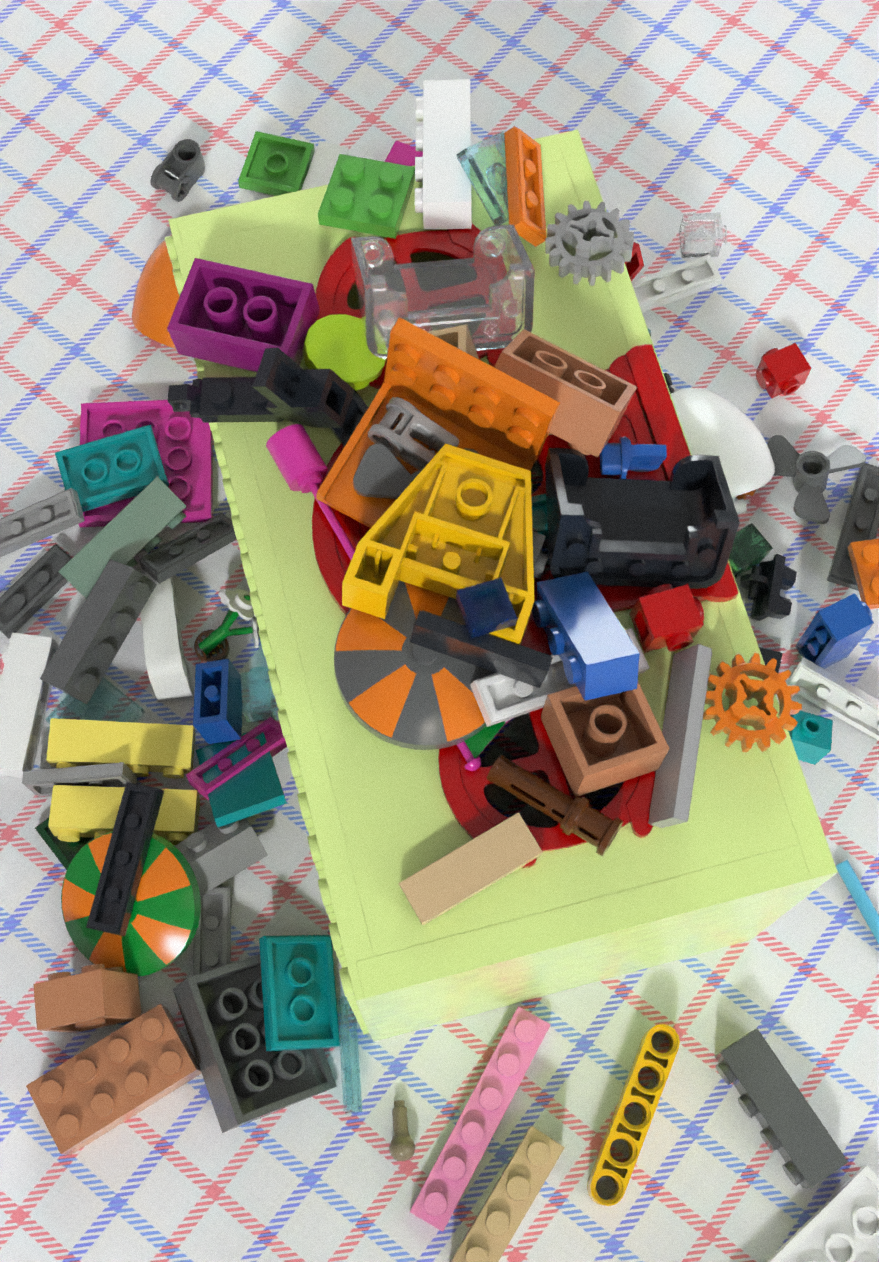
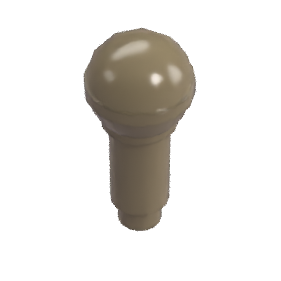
(402, 1145)

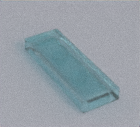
(349, 1058)

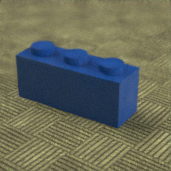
(835, 631)
(586, 636)

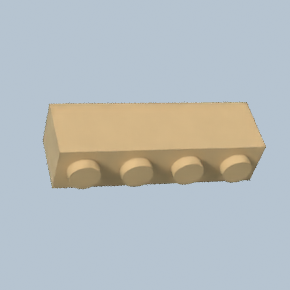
(510, 1199)

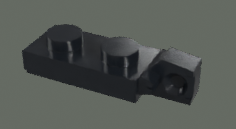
(221, 400)

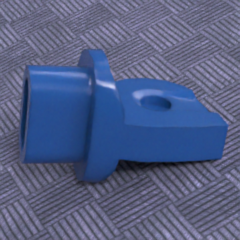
(622, 456)

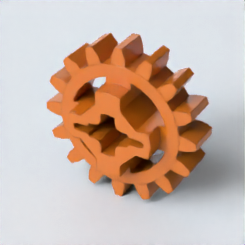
(760, 717)

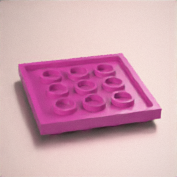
(182, 444)

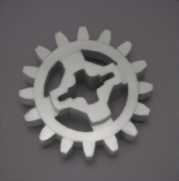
(589, 243)

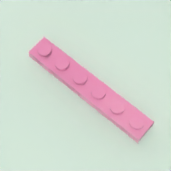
(480, 1119)

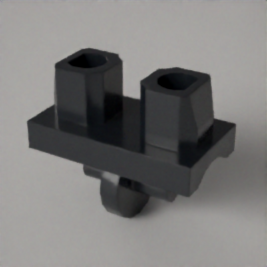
(765, 586)

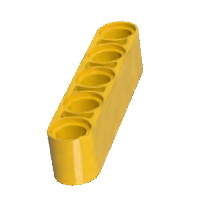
(619, 1127)

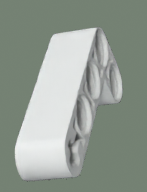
(164, 643)

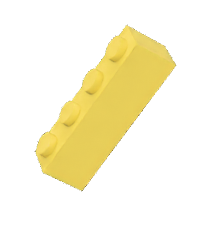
(138, 745)
(94, 809)

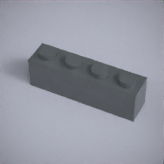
(98, 631)
(780, 1109)

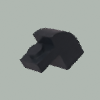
(300, 395)

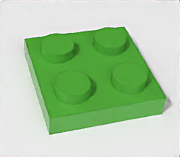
(276, 164)
(367, 196)

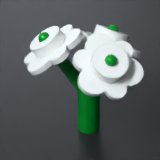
(239, 605)

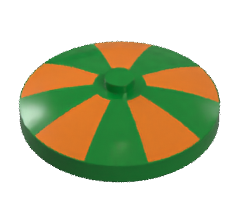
(161, 917)

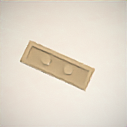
(470, 868)

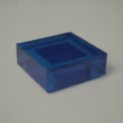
(486, 607)

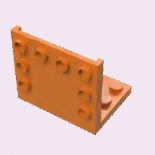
(458, 393)

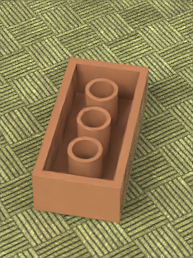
(113, 1080)

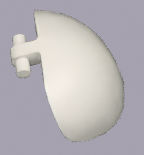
(722, 430)

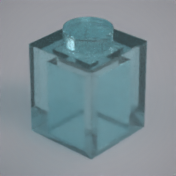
(258, 695)

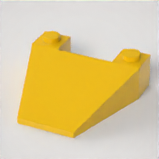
(447, 531)

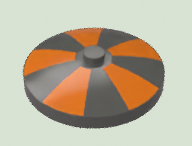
(403, 688)

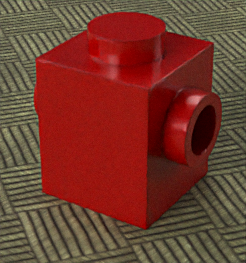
(782, 370)
(667, 618)

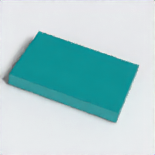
(112, 467)
(246, 793)
(299, 992)

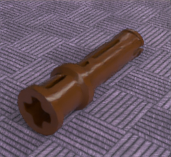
(572, 814)

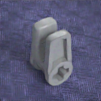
(410, 425)

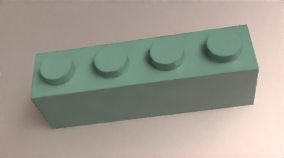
(126, 535)

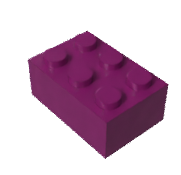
(238, 312)

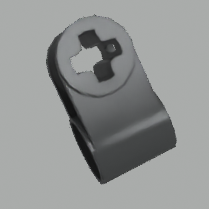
(176, 173)

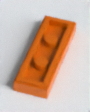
(525, 186)

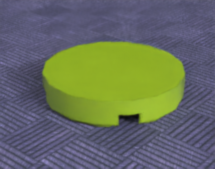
(341, 345)

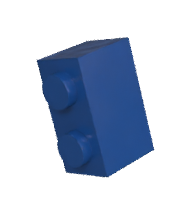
(218, 701)

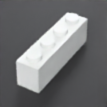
(445, 132)
(23, 701)

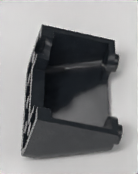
(639, 528)

